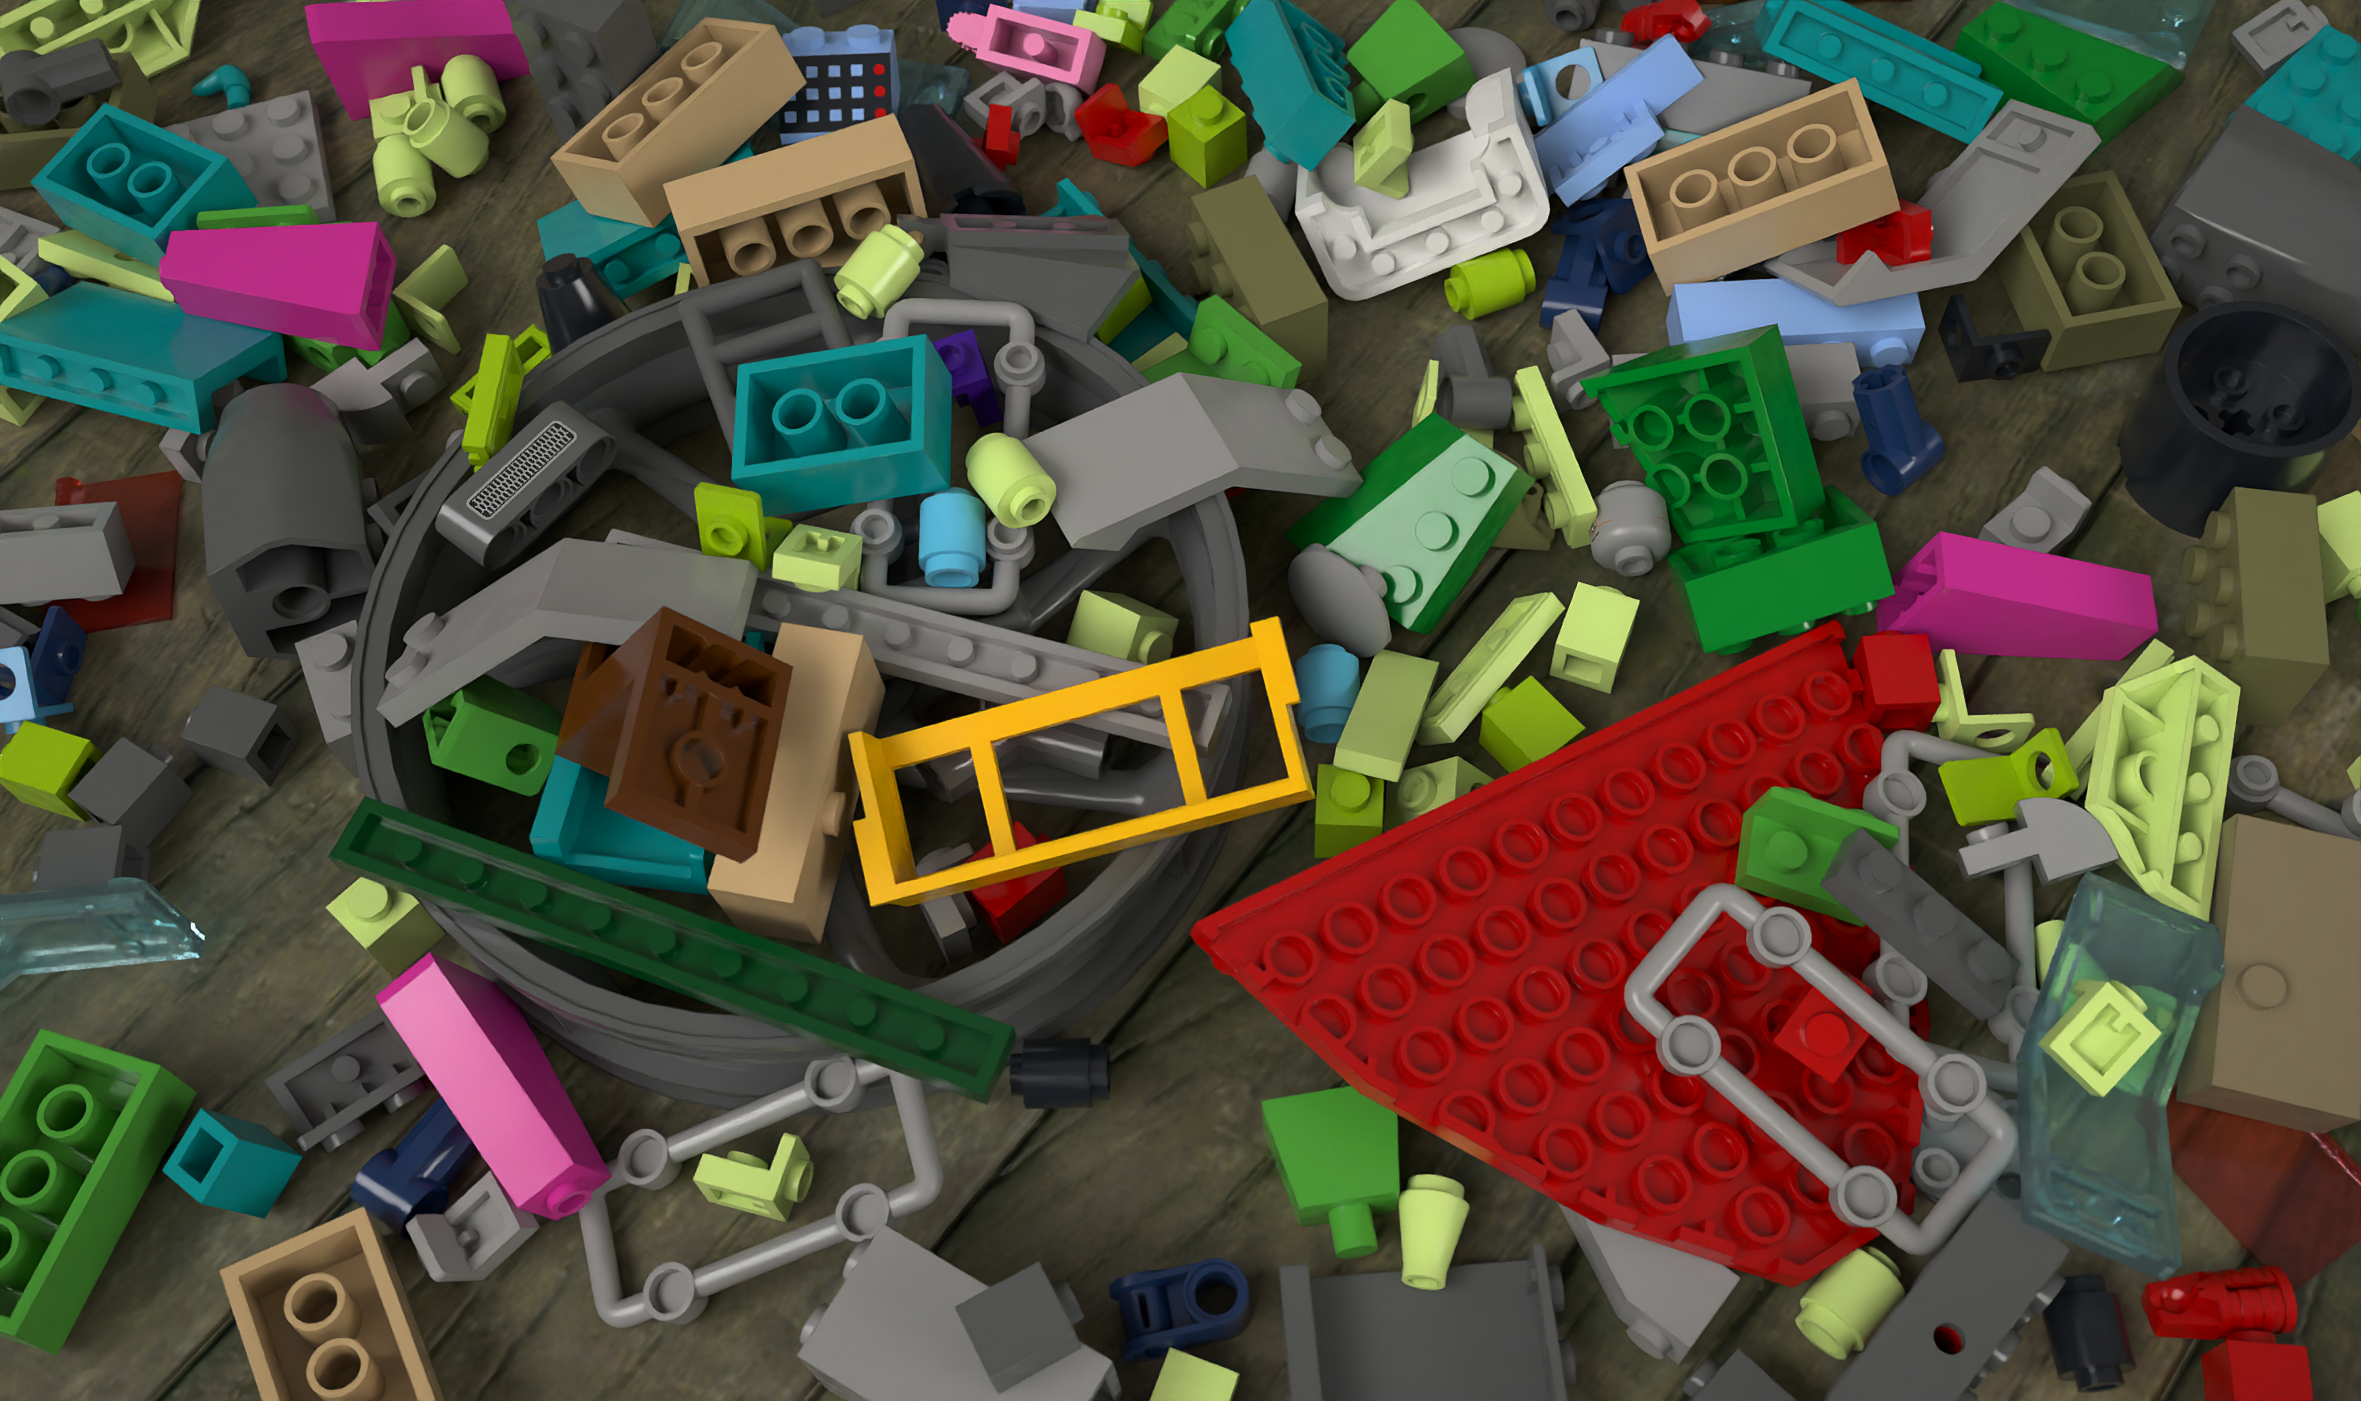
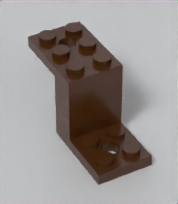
(680, 729)

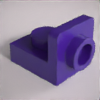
(969, 376)

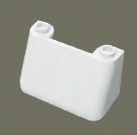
(1458, 205)

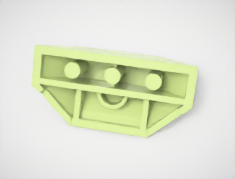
(152, 30)
(2165, 778)

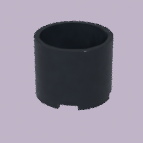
(2238, 402)

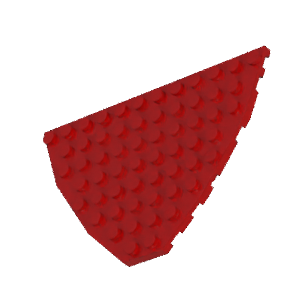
(1490, 946)

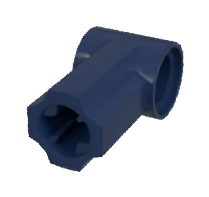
(1577, 284)
(1898, 439)
(417, 1173)

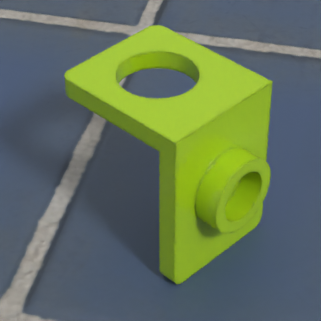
(734, 525)
(1990, 787)

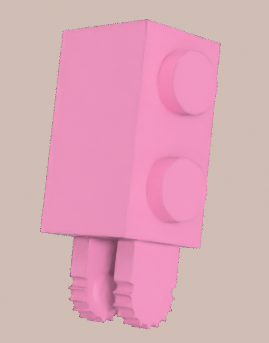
(1031, 46)

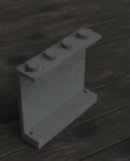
(1386, 1341)

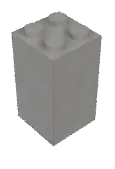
(901, 1339)

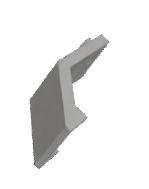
(1973, 205)
(1181, 446)
(568, 593)

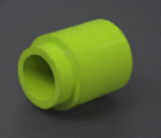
(1490, 282)

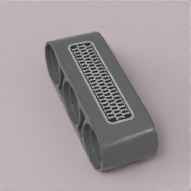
(526, 485)

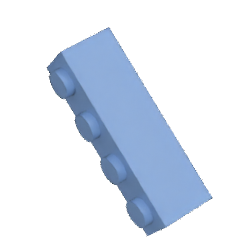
(1881, 329)

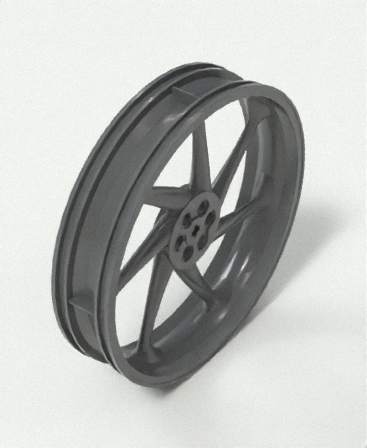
(647, 392)

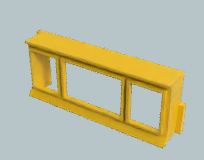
(884, 835)

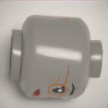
(1630, 528)

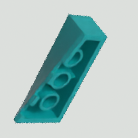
(1293, 79)

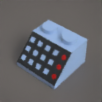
(847, 77)

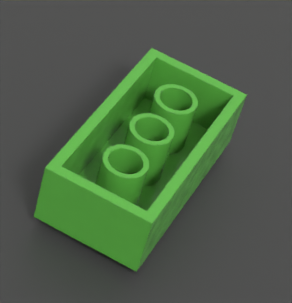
(74, 1161)

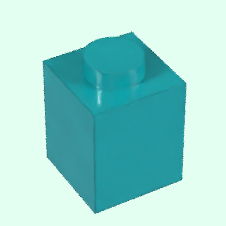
(232, 1164)

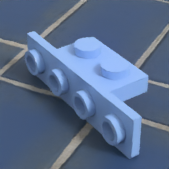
(1614, 122)

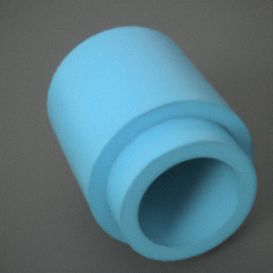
(952, 538)
(1328, 690)

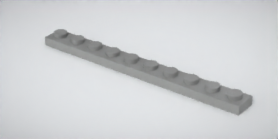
(966, 653)

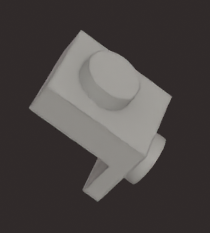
(1026, 100)
(472, 1233)

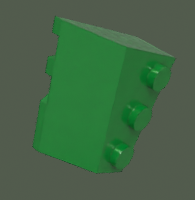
(2065, 70)

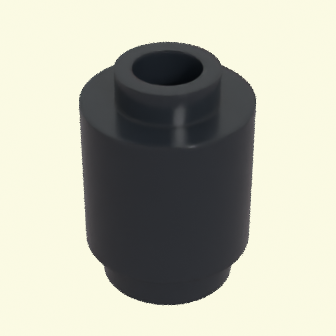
(1061, 1073)
(2088, 1335)

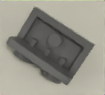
(346, 1080)

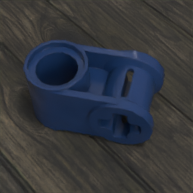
(1174, 1308)

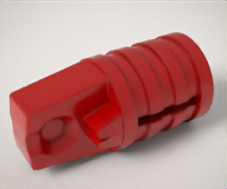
(1676, 17)
(2221, 1303)

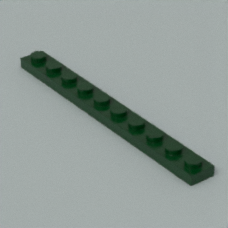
(677, 949)

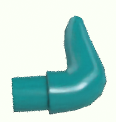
(231, 81)

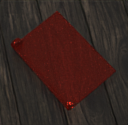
(151, 520)
(2272, 1186)

